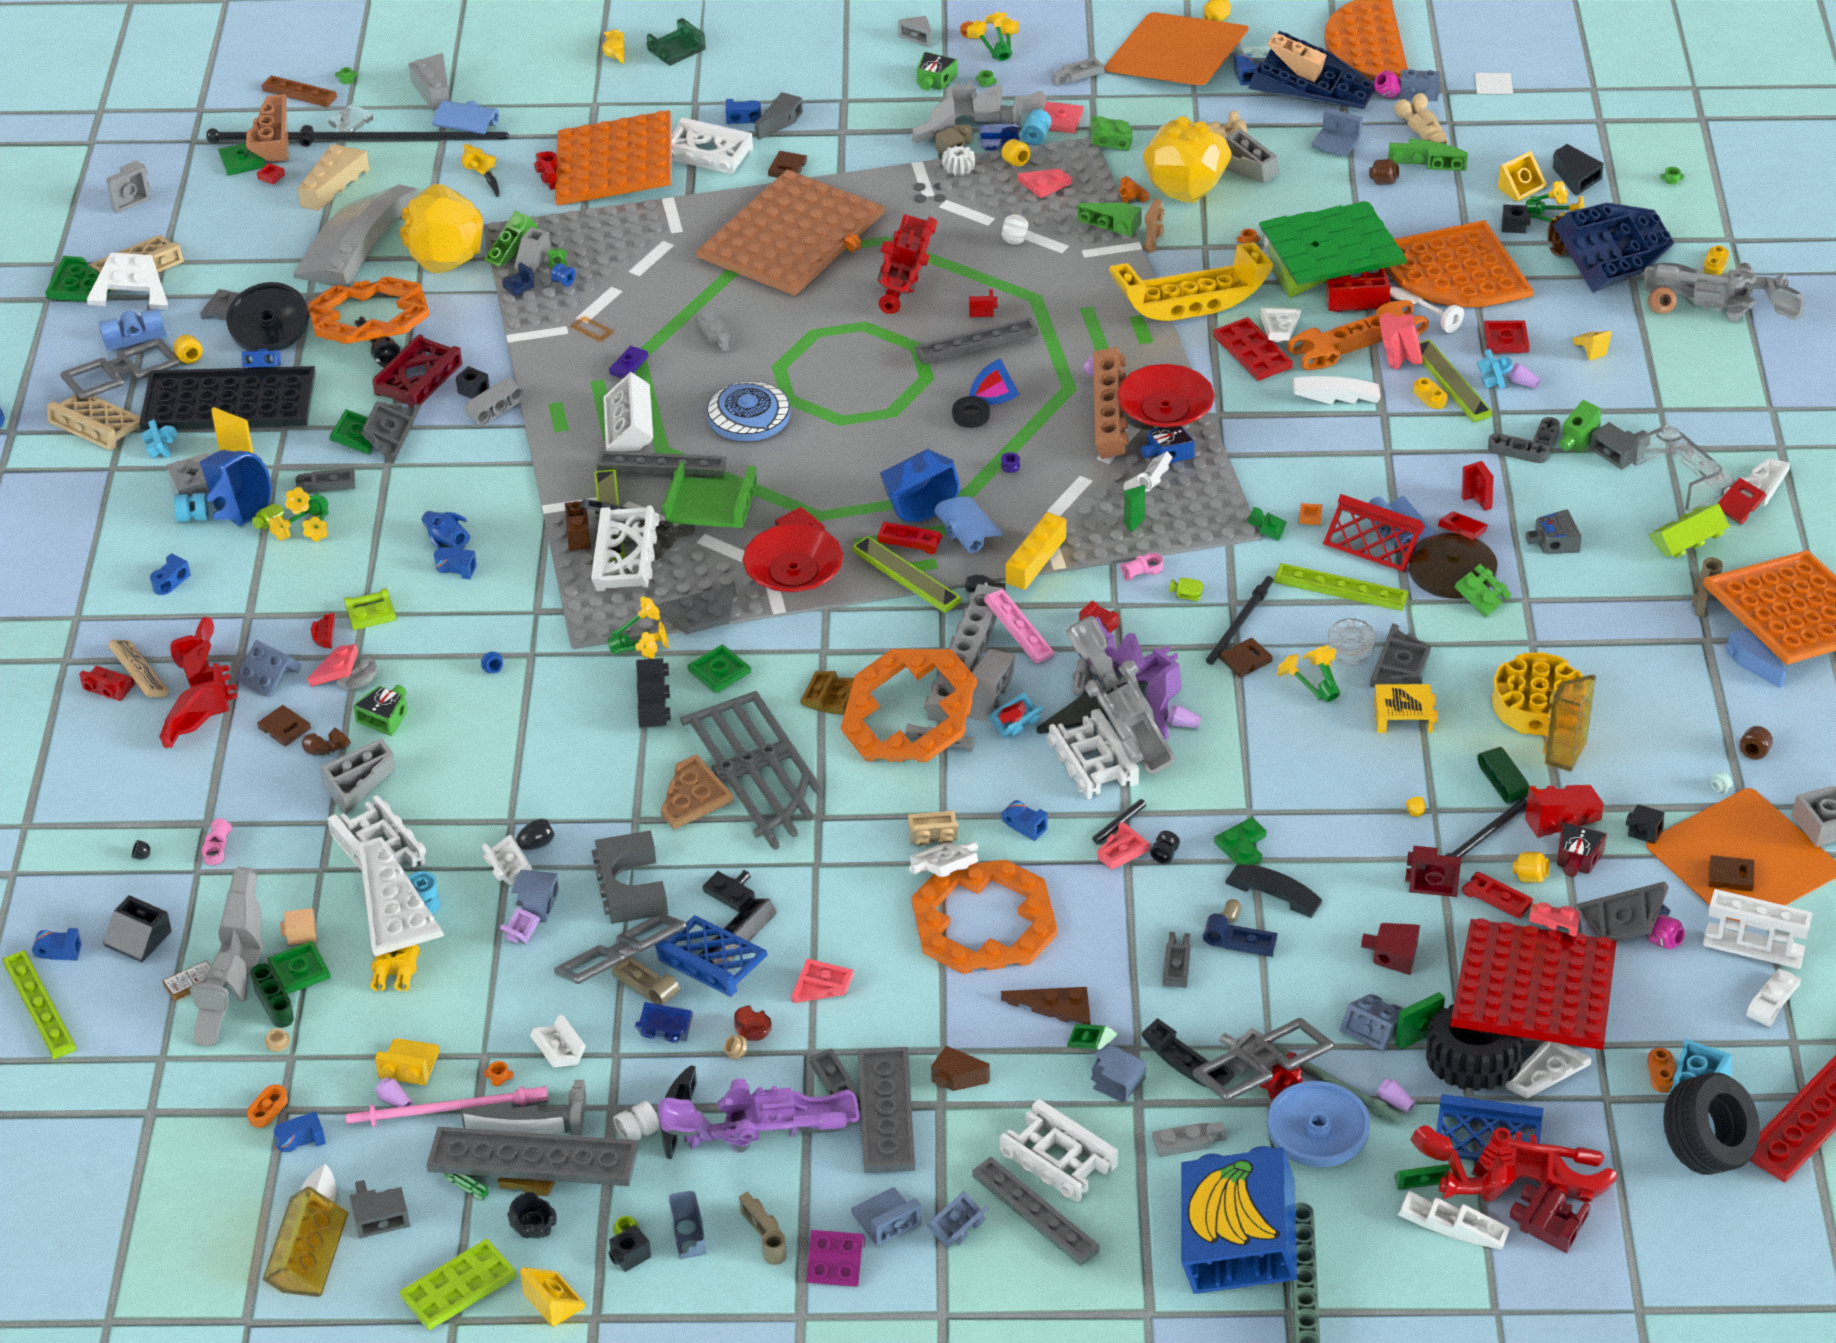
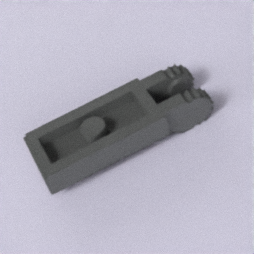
(326, 480)
(1176, 962)
(832, 1073)

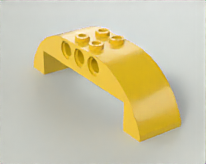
(1198, 291)

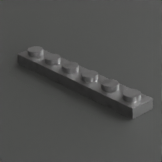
(976, 340)
(661, 463)
(1036, 1211)

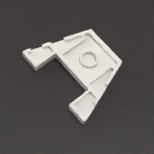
(131, 273)

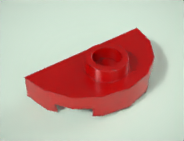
(323, 631)

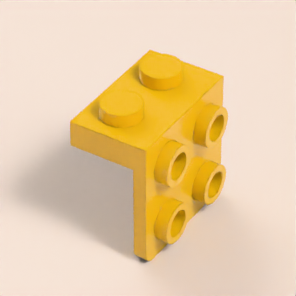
(407, 1061)

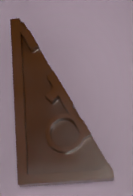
(1053, 1002)

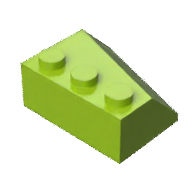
(1690, 530)

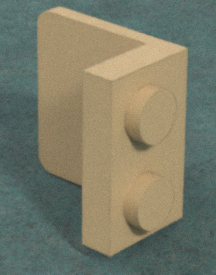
(932, 827)

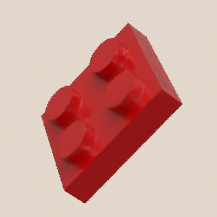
(1506, 336)

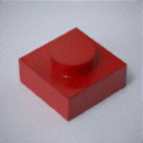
(270, 173)
(1012, 713)

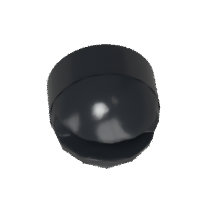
(140, 850)

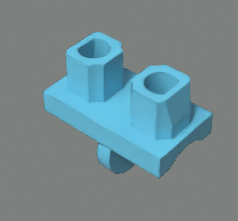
(1496, 368)
(158, 438)

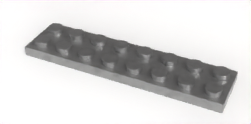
(533, 1156)

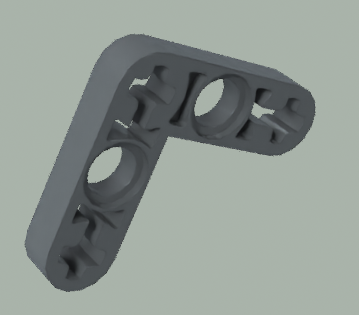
(1539, 449)

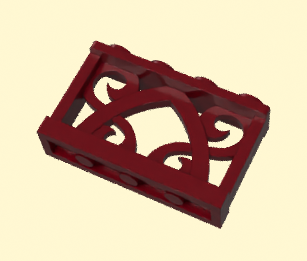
(422, 386)

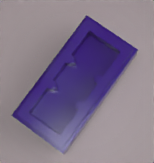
(628, 362)

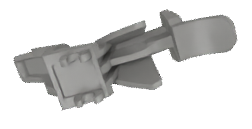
(982, 107)
(237, 956)

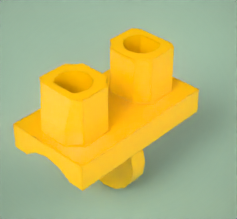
(477, 160)

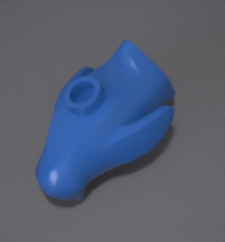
(445, 529)

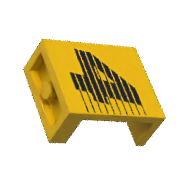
(1404, 703)

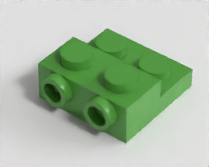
(1110, 133)

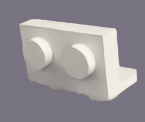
(506, 859)
(559, 1043)

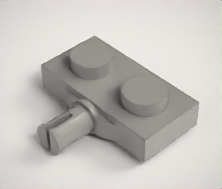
(1246, 1043)
(577, 1100)

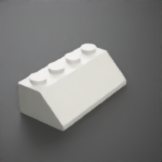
(628, 415)

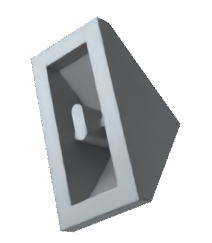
(916, 30)

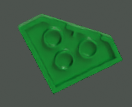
(72, 280)

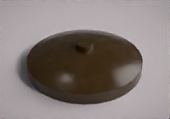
(1445, 559)

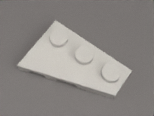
(1280, 322)
(1766, 478)
(1547, 1067)

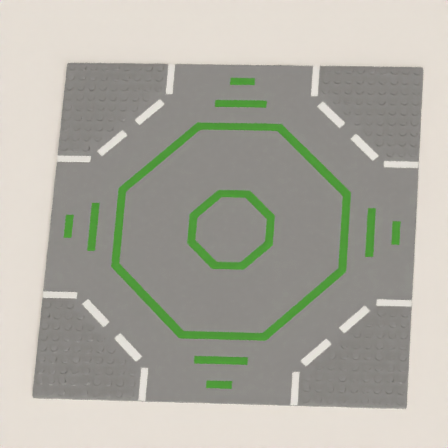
(856, 386)

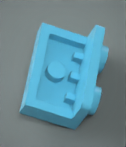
(1030, 716)

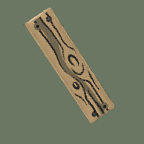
(138, 668)

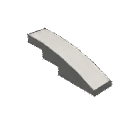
(523, 1119)

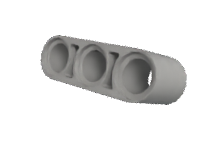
(494, 401)

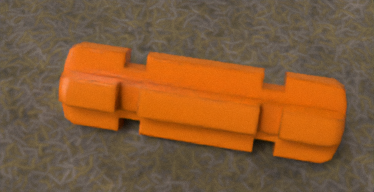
(1143, 195)

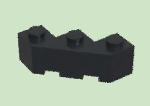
(652, 692)

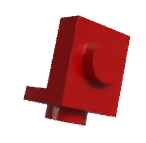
(983, 305)

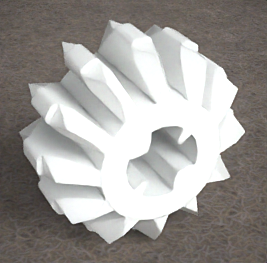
(958, 160)

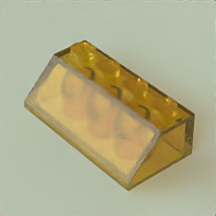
(1569, 722)
(305, 1244)

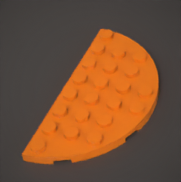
(1366, 37)

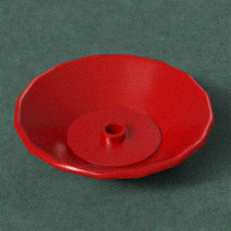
(1165, 395)
(792, 557)

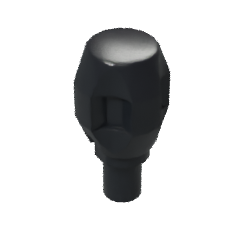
(974, 580)

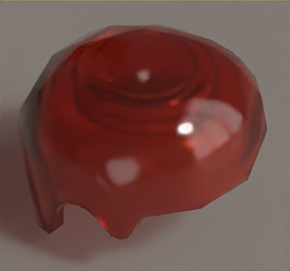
(751, 1024)

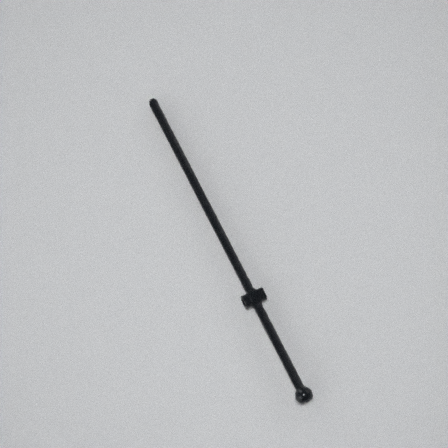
(307, 135)

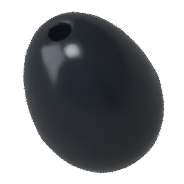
(535, 835)

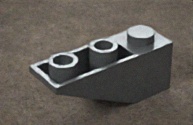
(781, 114)

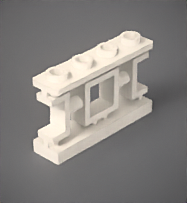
(1107, 744)
(389, 824)
(1759, 915)
(1068, 1136)

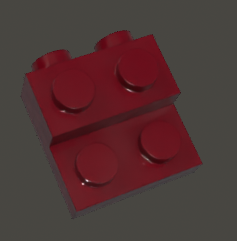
(1432, 872)

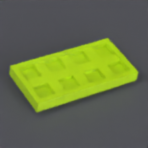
(457, 1284)

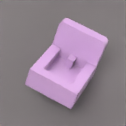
(520, 926)

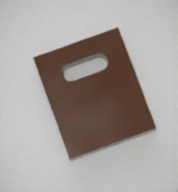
(785, 161)
(1242, 660)
(284, 725)
(1725, 873)

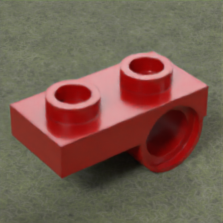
(546, 165)

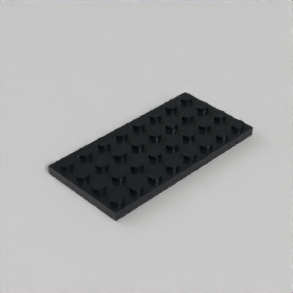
(256, 394)

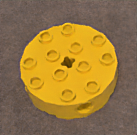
(1525, 688)

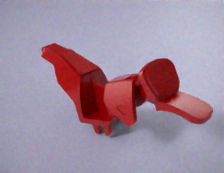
(207, 690)

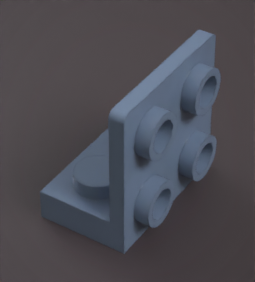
(1339, 132)
(265, 667)
(1371, 1021)
(887, 1215)

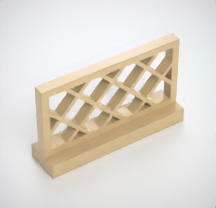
(164, 254)
(92, 427)

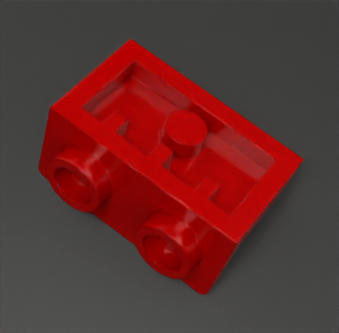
(1478, 484)
(106, 682)

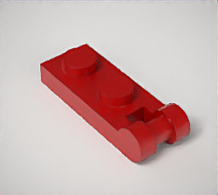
(909, 537)
(1497, 895)

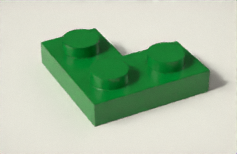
(1238, 842)

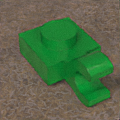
(1269, 524)

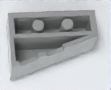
(430, 79)
(1250, 157)
(993, 678)
(357, 773)

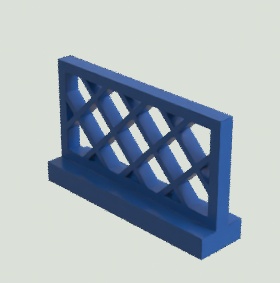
(699, 967)
(1490, 1115)

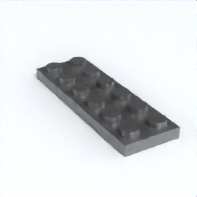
(886, 1110)

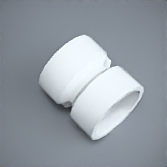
(638, 1122)

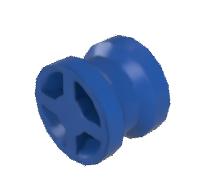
(563, 274)

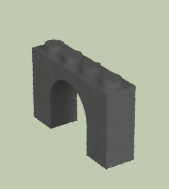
(623, 900)

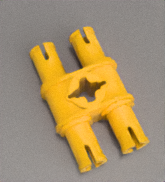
(399, 963)

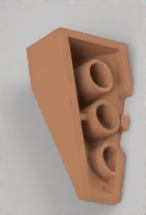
(270, 130)

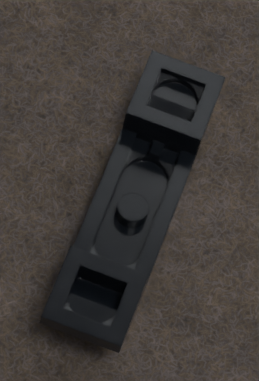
(1276, 884)
(1179, 1055)
(681, 1089)

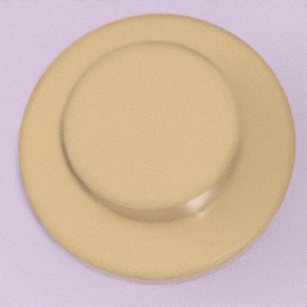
(277, 1040)
(735, 1046)

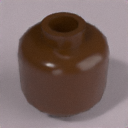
(1384, 171)
(1756, 742)

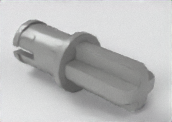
(1081, 676)

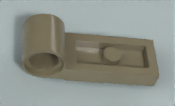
(1710, 567)
(645, 981)
(767, 1226)

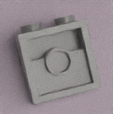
(128, 187)

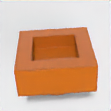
(1310, 514)

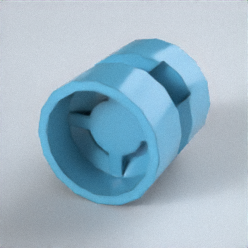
(1036, 127)
(183, 507)
(426, 886)

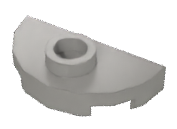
(360, 675)

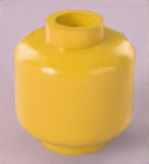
(1217, 10)
(1016, 152)
(187, 349)
(1531, 867)

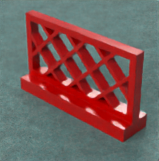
(1382, 516)

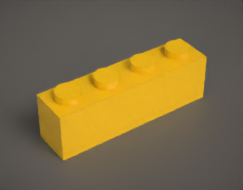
(1035, 551)

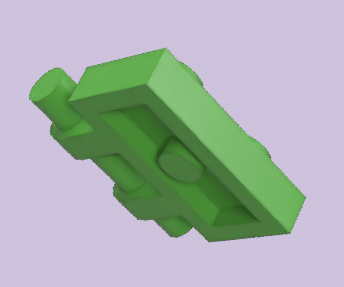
(1479, 594)

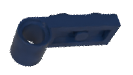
(1237, 938)

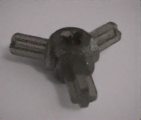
(667, 535)

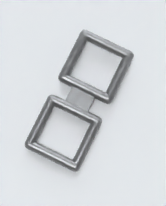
(118, 368)
(618, 952)
(1262, 1058)

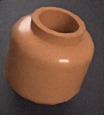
(1665, 303)

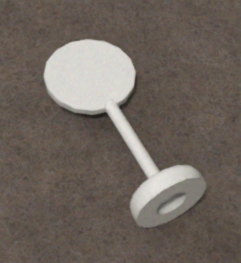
(1451, 317)

